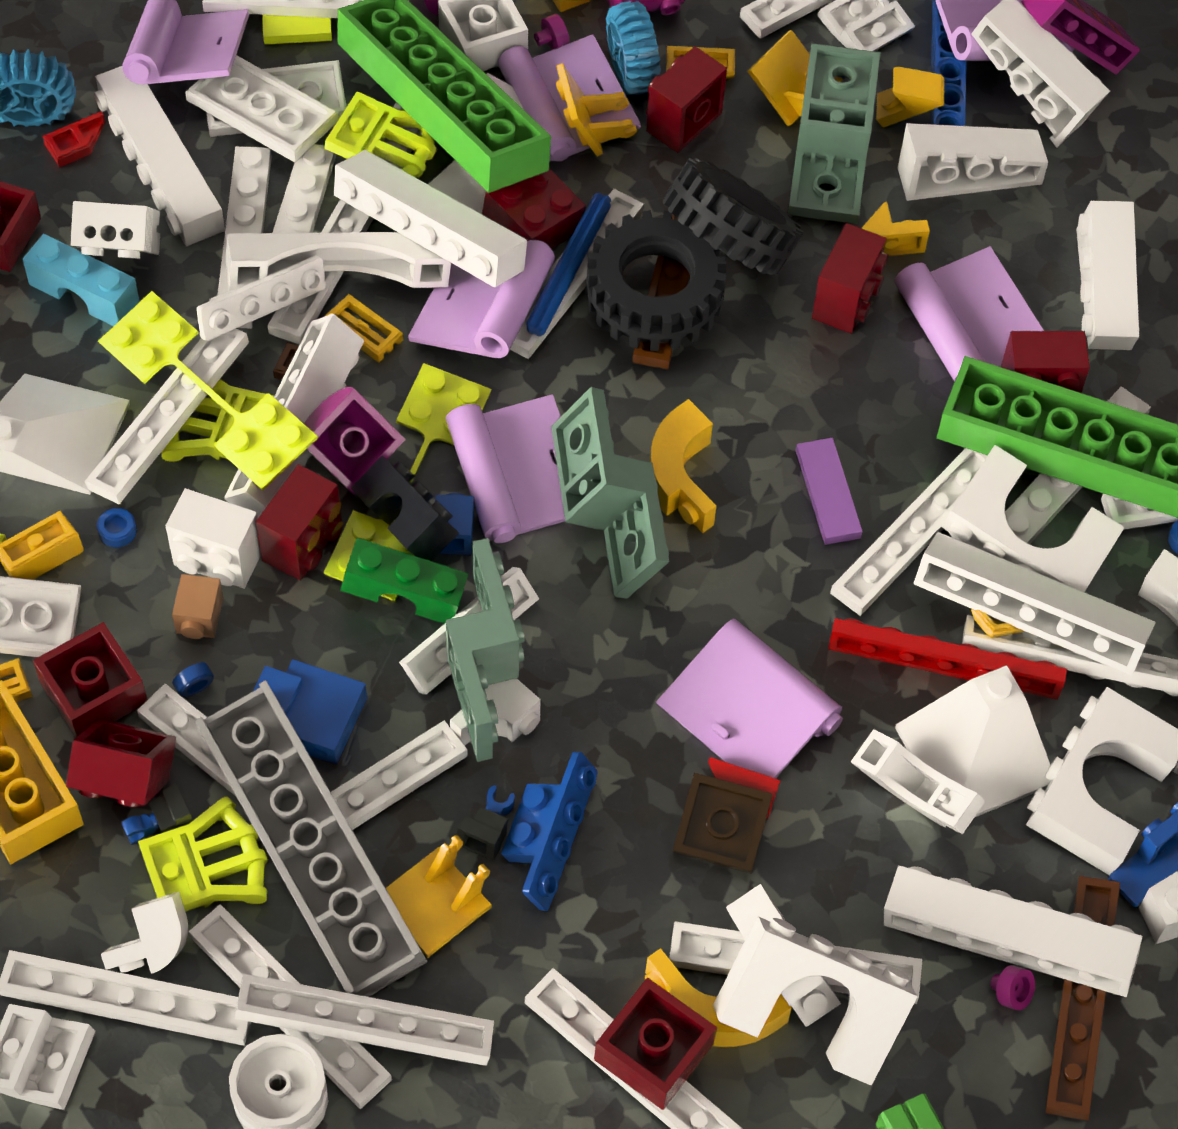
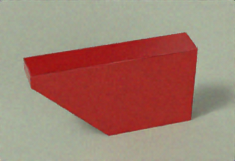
(75, 139)
(745, 777)

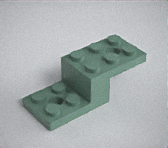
(834, 133)
(609, 493)
(484, 648)

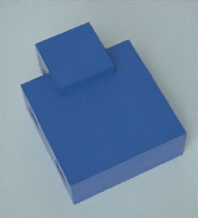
(318, 705)

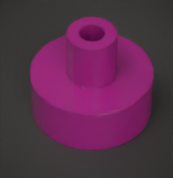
(553, 32)
(1014, 987)

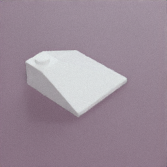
(57, 431)
(981, 739)

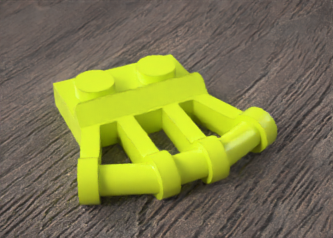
(368, 123)
(238, 398)
(177, 864)

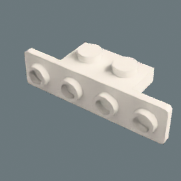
(260, 297)

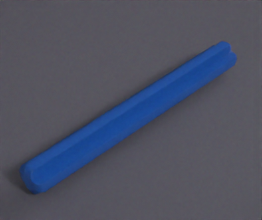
(568, 264)

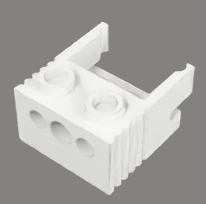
(124, 218)

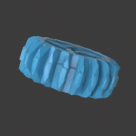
(632, 47)
(34, 89)

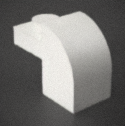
(162, 934)

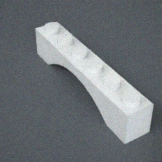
(377, 253)

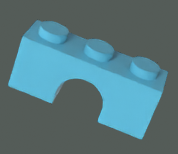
(58, 267)

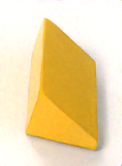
(40, 548)

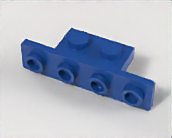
(547, 828)
(1153, 861)

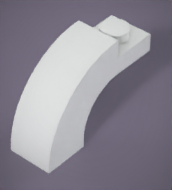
(917, 783)
(808, 996)

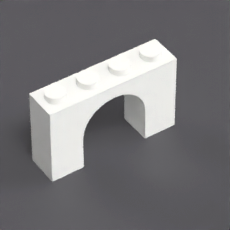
(982, 523)
(1068, 811)
(779, 956)

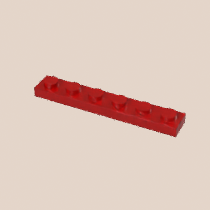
(943, 658)

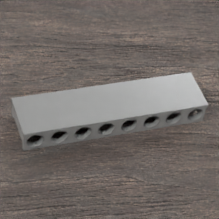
(311, 843)

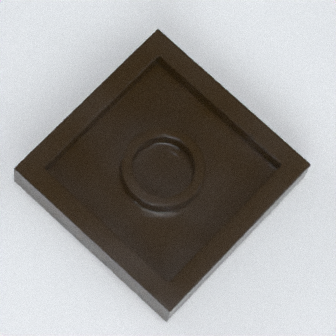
(722, 823)

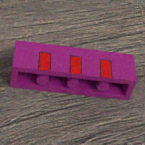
(1085, 31)

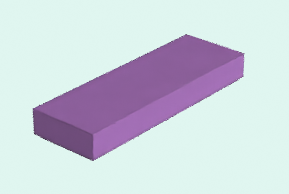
(828, 491)

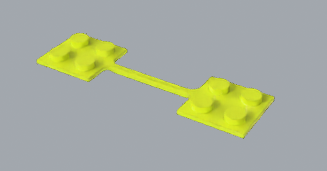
(424, 411)
(260, 440)

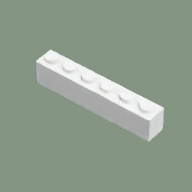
(160, 157)
(430, 218)
(313, 375)
(1034, 603)
(1013, 930)

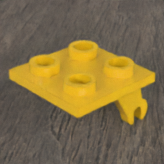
(783, 76)
(582, 107)
(438, 898)

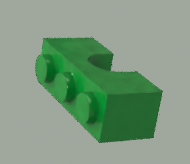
(382, 570)

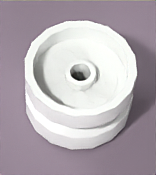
(268, 1067)

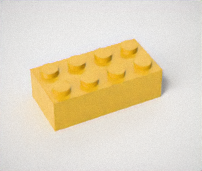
(33, 796)

